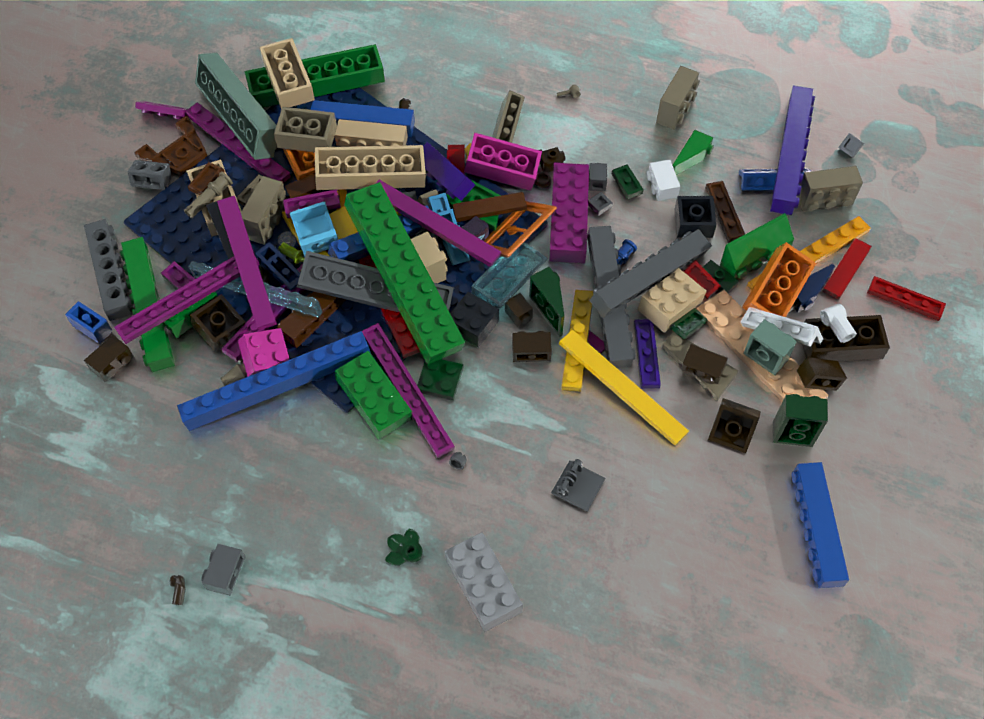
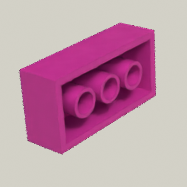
(503, 161)

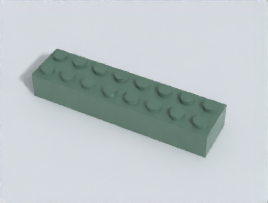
(236, 106)

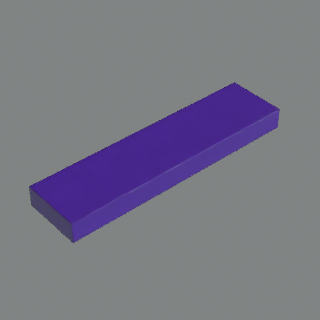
(647, 354)

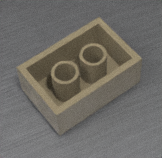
(678, 97)
(305, 129)
(829, 188)
(264, 209)

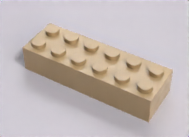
(367, 164)

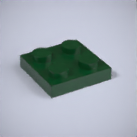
(440, 379)

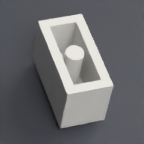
(663, 180)

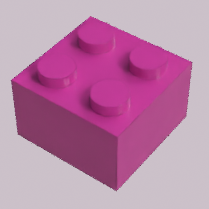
(263, 350)

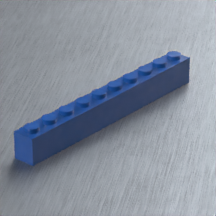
(271, 382)

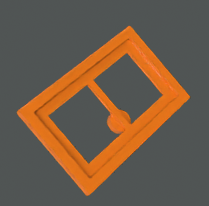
(545, 210)

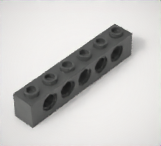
(107, 269)

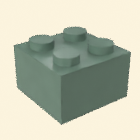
(769, 347)

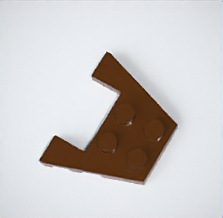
(180, 154)

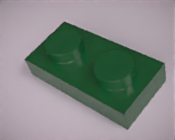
(627, 181)

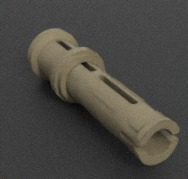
(214, 189)

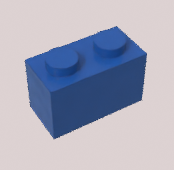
(89, 322)

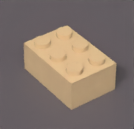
(671, 299)

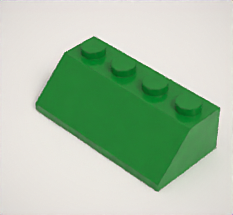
(756, 247)

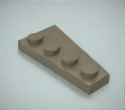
(678, 348)

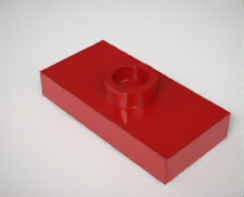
(703, 278)

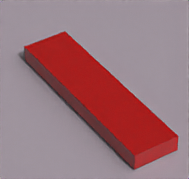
(846, 269)
(906, 298)

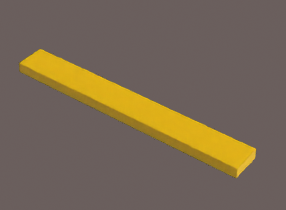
(624, 387)

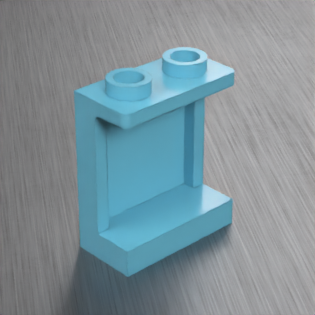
(314, 228)

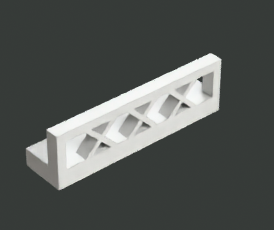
(800, 331)

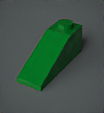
(693, 152)

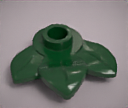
(401, 546)

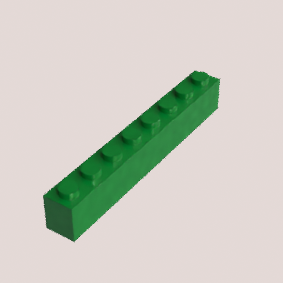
(145, 293)

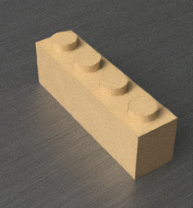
(360, 133)

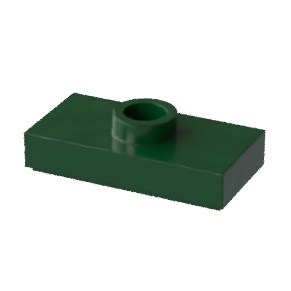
(725, 279)
(689, 323)

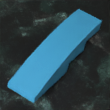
(440, 205)

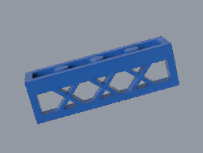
(760, 178)

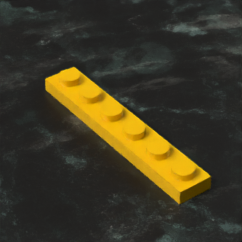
(580, 324)

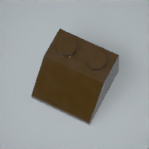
(734, 425)

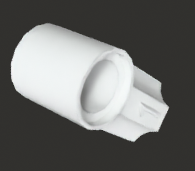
(836, 318)

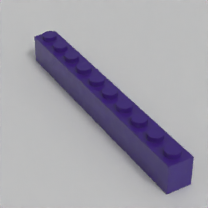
(792, 151)

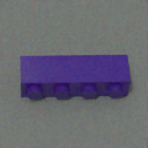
(446, 173)

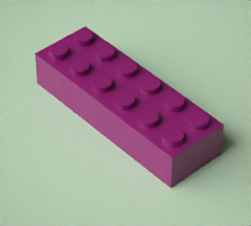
(570, 218)

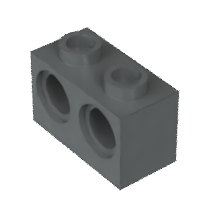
(149, 174)

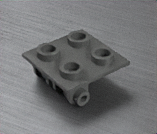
(578, 485)

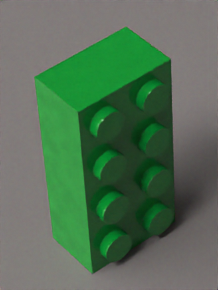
(373, 395)

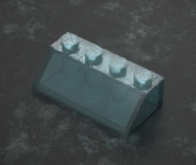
(508, 275)

